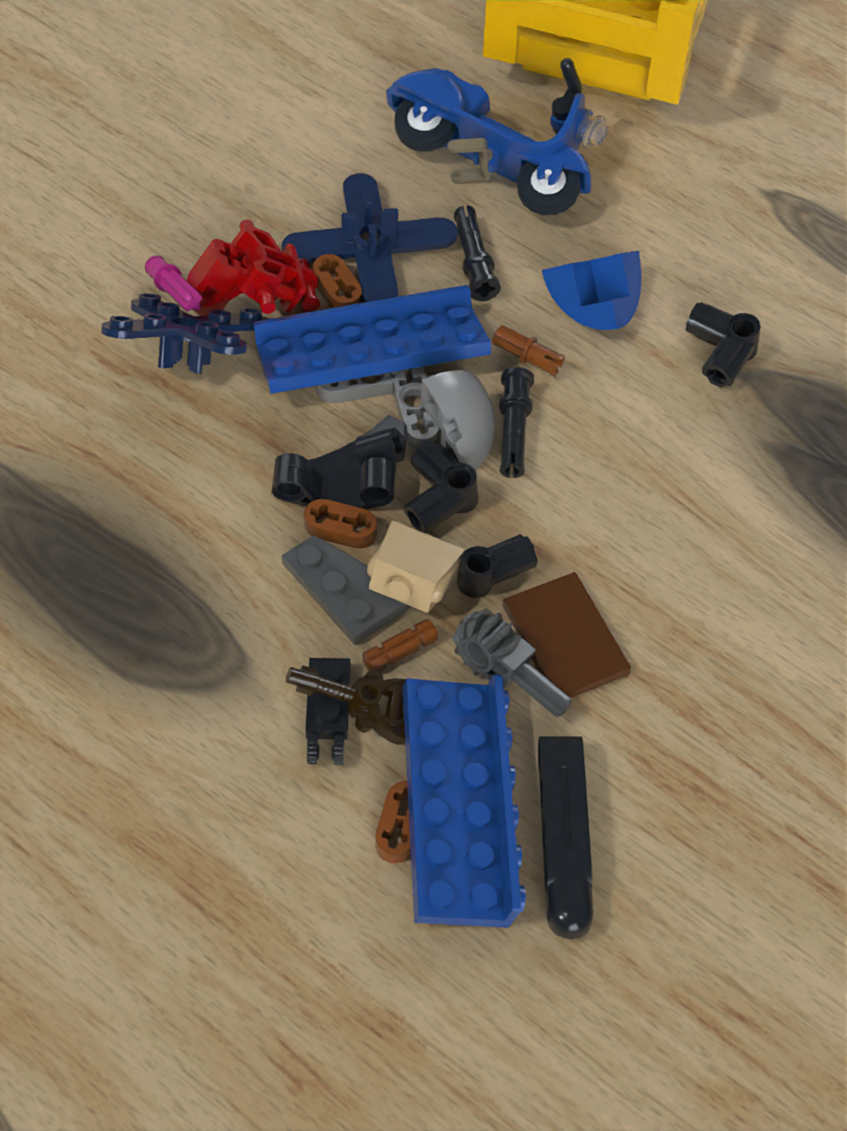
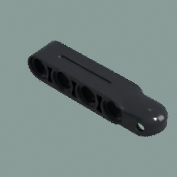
(565, 835)

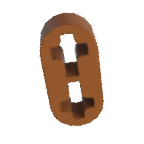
(343, 280)
(340, 523)
(388, 821)

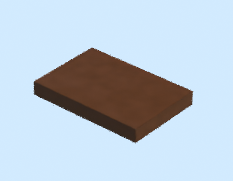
(568, 635)

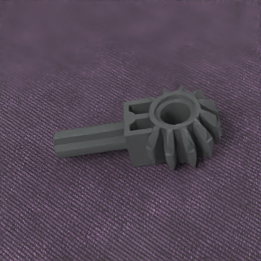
(493, 648)

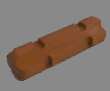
(400, 645)

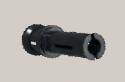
(477, 263)
(515, 407)

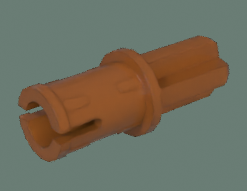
(528, 350)

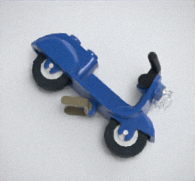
(443, 110)

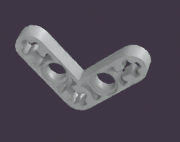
(394, 384)

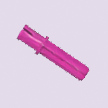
(169, 279)

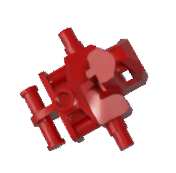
(257, 269)

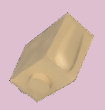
(413, 567)

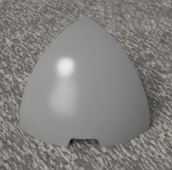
(462, 412)

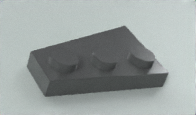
(341, 588)

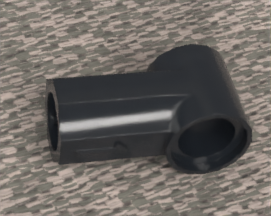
(495, 564)

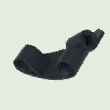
(354, 475)

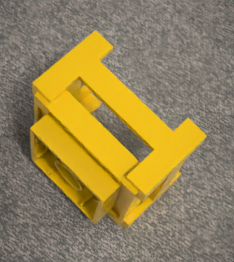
(614, 44)

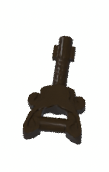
(361, 699)

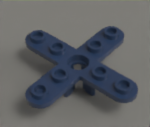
(372, 256)
(174, 326)

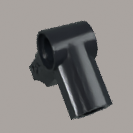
(735, 338)
(444, 497)

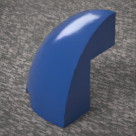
(598, 291)

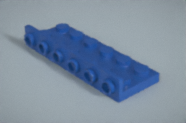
(369, 339)
(461, 804)

